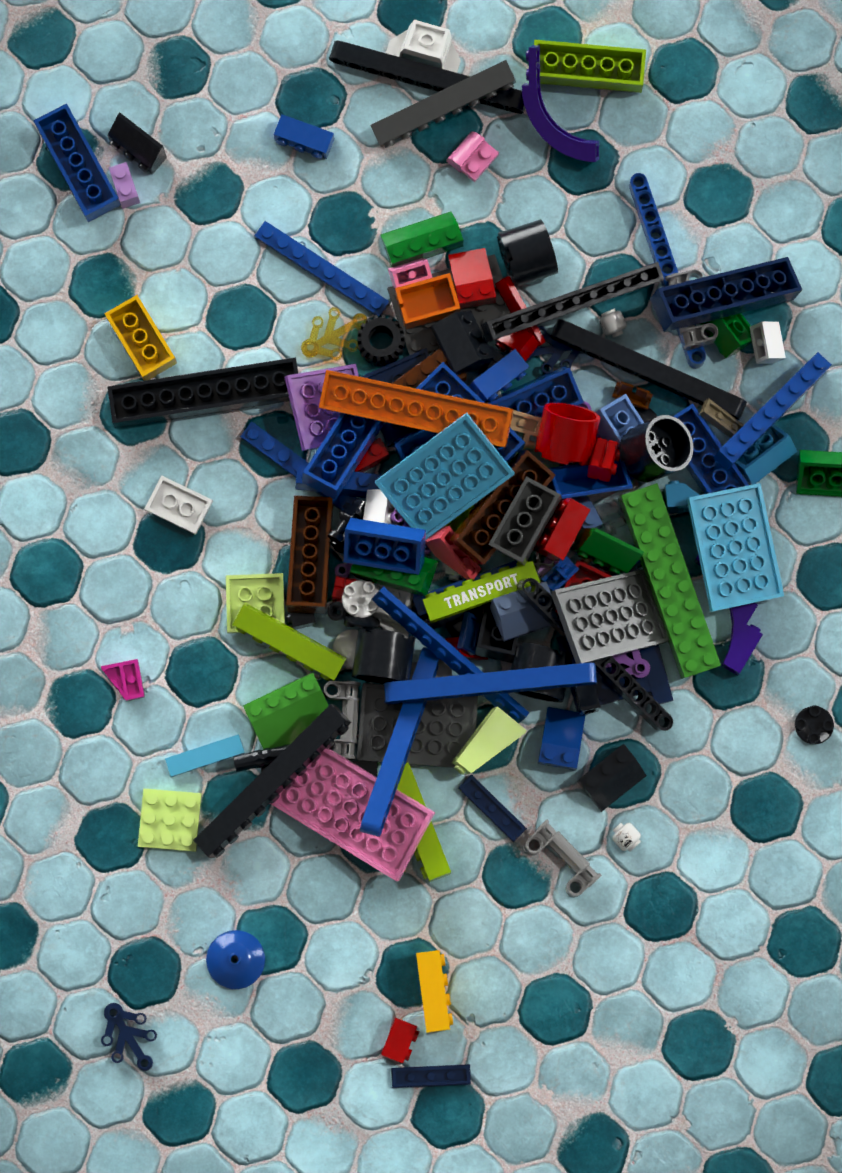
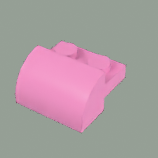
(472, 156)

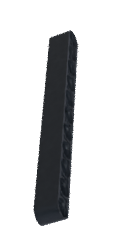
(415, 73)
(645, 367)
(617, 670)

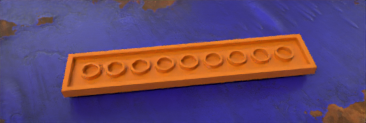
(411, 406)

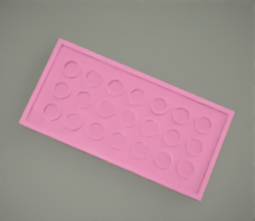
(333, 803)

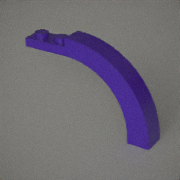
(542, 121)

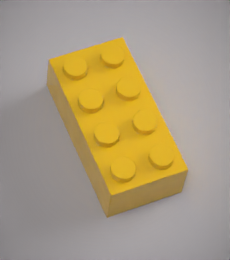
(140, 338)
(433, 991)

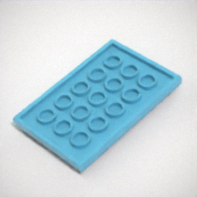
(445, 476)
(735, 547)

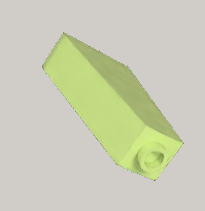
(489, 739)

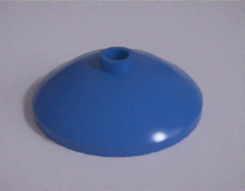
(250, 959)

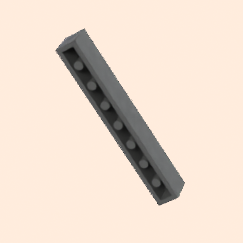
(443, 103)

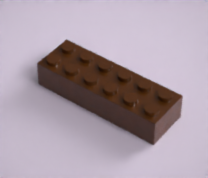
(485, 518)
(309, 555)

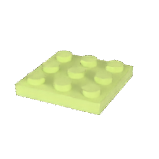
(258, 590)
(169, 820)

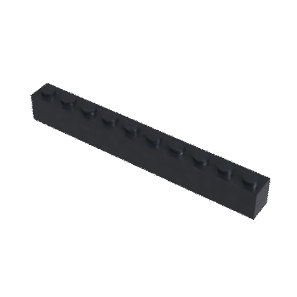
(572, 302)
(272, 781)

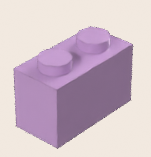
(124, 185)

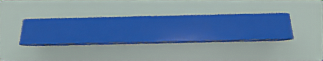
(659, 244)
(490, 683)
(397, 752)

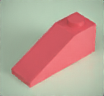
(451, 554)

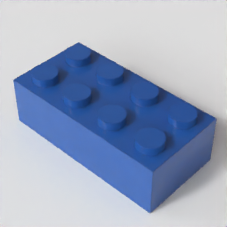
(384, 546)

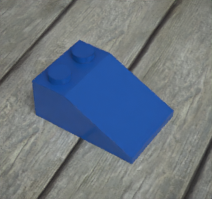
(561, 738)

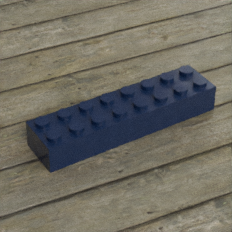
(725, 294)

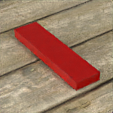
(515, 303)

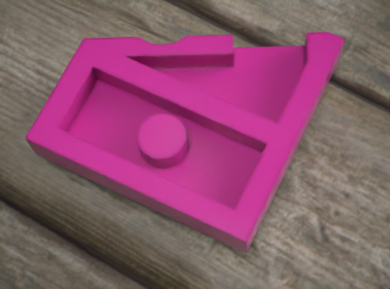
(126, 678)

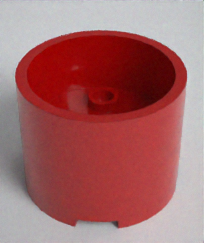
(567, 433)

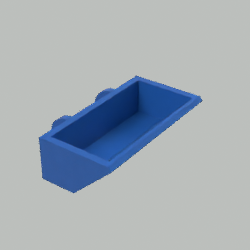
(574, 482)

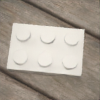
(178, 505)

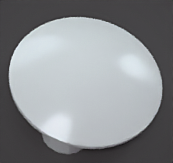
(357, 598)
(345, 646)

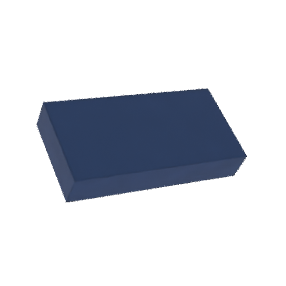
(469, 633)

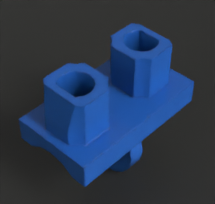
(560, 574)

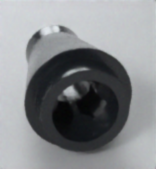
(332, 611)

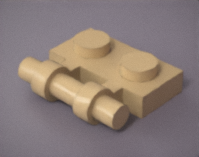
(526, 424)

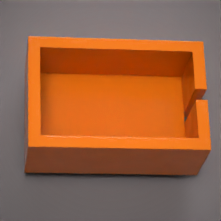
(427, 300)

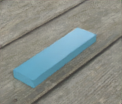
(204, 755)

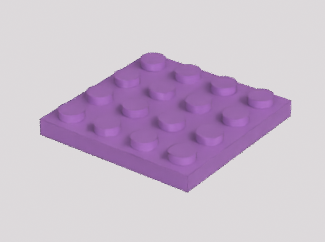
(305, 395)

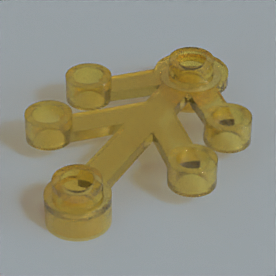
(331, 336)

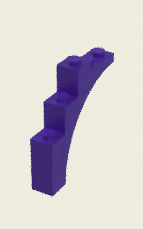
(743, 637)

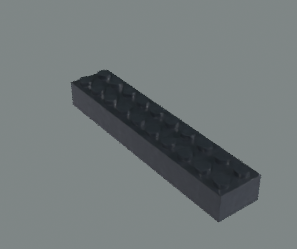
(200, 393)

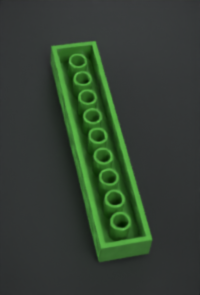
(669, 580)

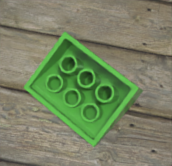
(286, 711)

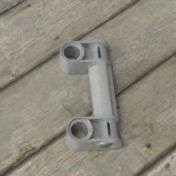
(693, 335)
(350, 709)
(585, 874)

